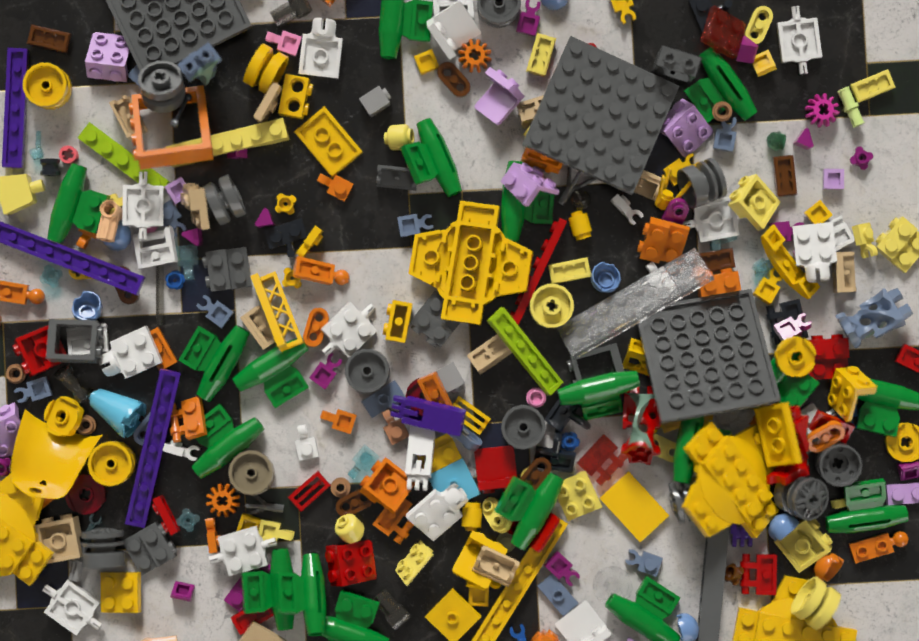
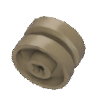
(240, 477)

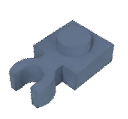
(724, 137)
(171, 216)
(411, 225)
(217, 312)
(36, 390)
(646, 563)

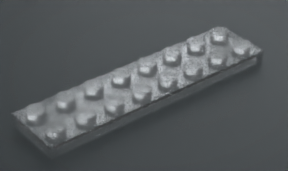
(635, 303)

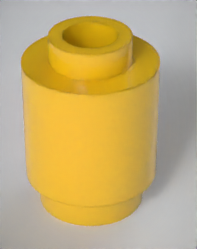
(580, 225)
(472, 516)

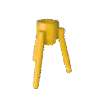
(665, 196)

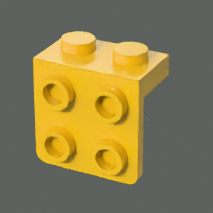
(846, 387)
(468, 556)

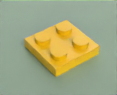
(120, 592)

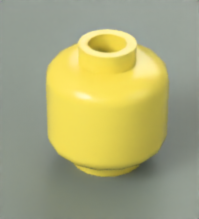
(398, 136)
(349, 528)

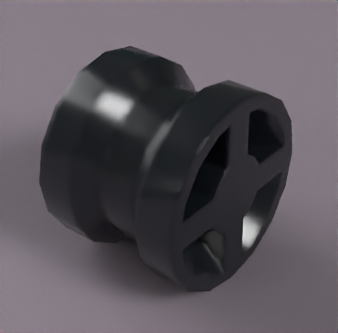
(50, 167)

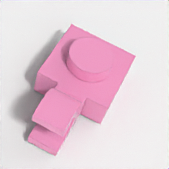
(287, 42)

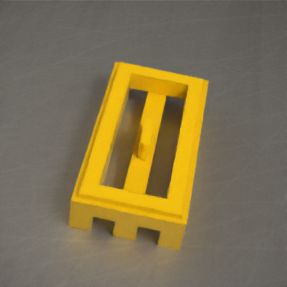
(483, 425)

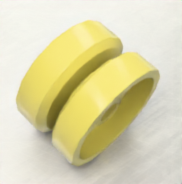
(563, 305)
(815, 603)

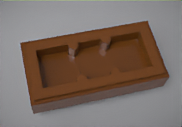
(49, 38)
(784, 175)
(719, 259)

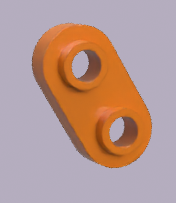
(314, 326)
(826, 437)

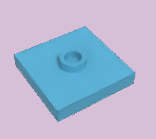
(455, 473)

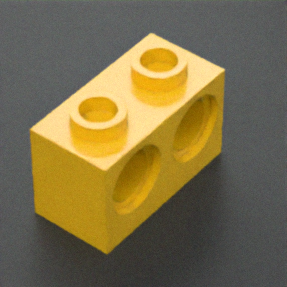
(289, 96)

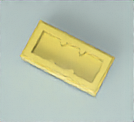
(541, 55)
(872, 86)
(569, 270)

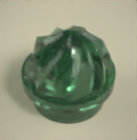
(776, 140)

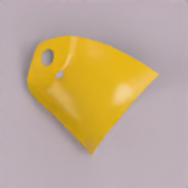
(48, 458)

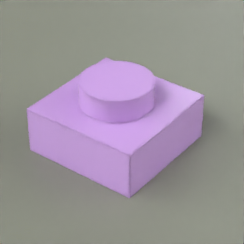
(833, 179)
(174, 189)

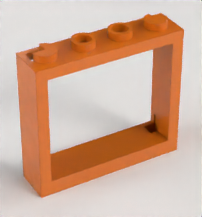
(172, 155)

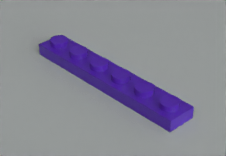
(15, 108)

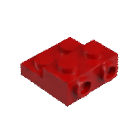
(33, 349)
(830, 355)

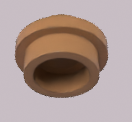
(728, 111)
(10, 374)
(92, 427)
(347, 487)

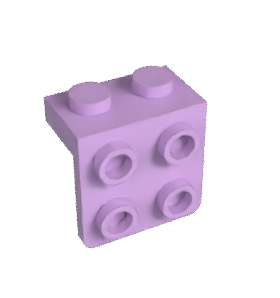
(107, 57)
(500, 97)
(686, 127)
(526, 182)
(8, 429)

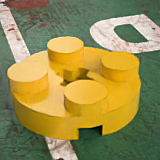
(806, 358)
(72, 420)
(904, 453)

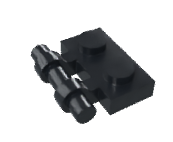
(788, 309)

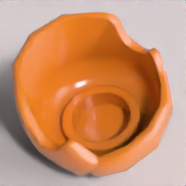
(828, 566)

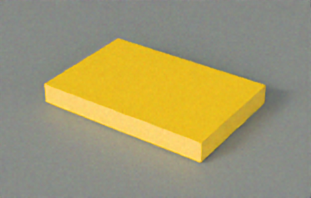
(328, 142)
(777, 435)
(634, 506)

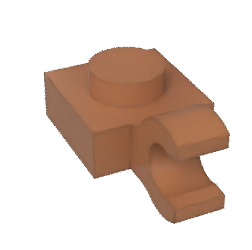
(395, 430)

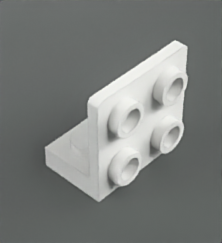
(453, 28)
(583, 624)

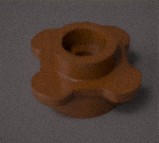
(733, 574)

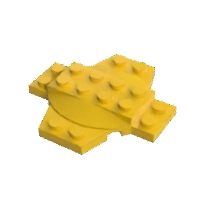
(470, 262)
(729, 481)
(19, 543)
(777, 622)

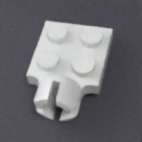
(321, 50)
(815, 249)
(131, 354)
(438, 511)

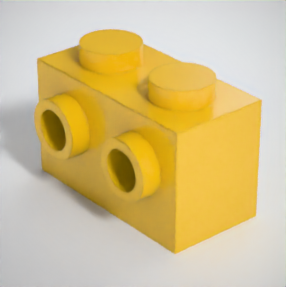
(398, 322)

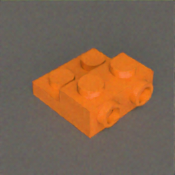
(662, 240)
(386, 485)

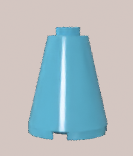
(118, 410)

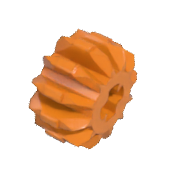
(470, 61)
(224, 507)

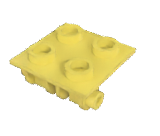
(578, 496)
(414, 562)

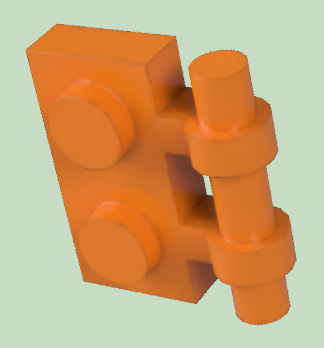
(539, 160)
(193, 420)
(388, 522)

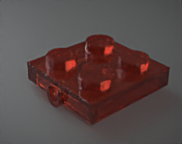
(723, 32)

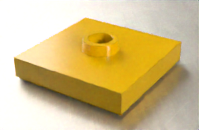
(453, 616)

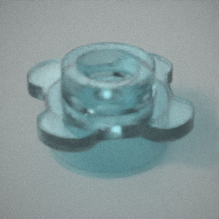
(761, 267)
(49, 270)
(189, 526)

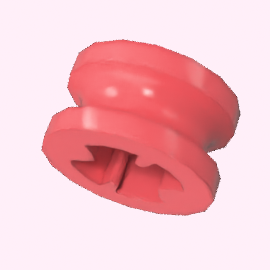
(70, 160)

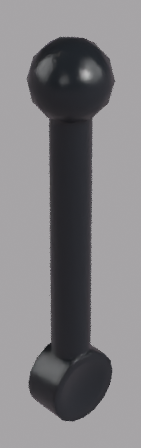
(174, 122)

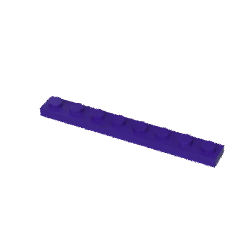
(71, 259)
(152, 448)

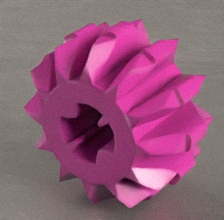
(814, 109)

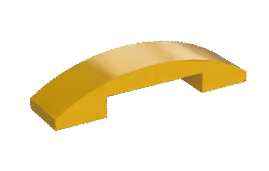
(785, 264)

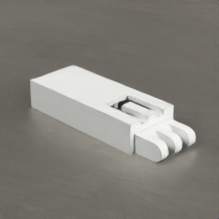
(420, 443)

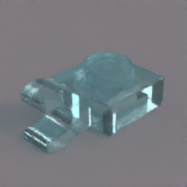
(187, 257)
(364, 460)

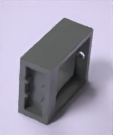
(682, 63)
(53, 341)
(614, 354)

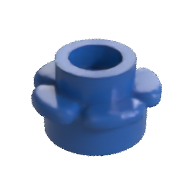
(174, 285)
(569, 446)

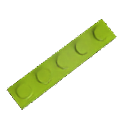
(118, 155)
(525, 351)

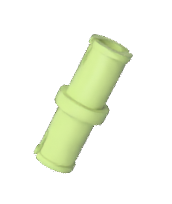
(850, 107)

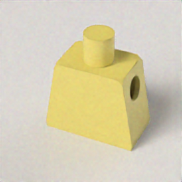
(18, 192)

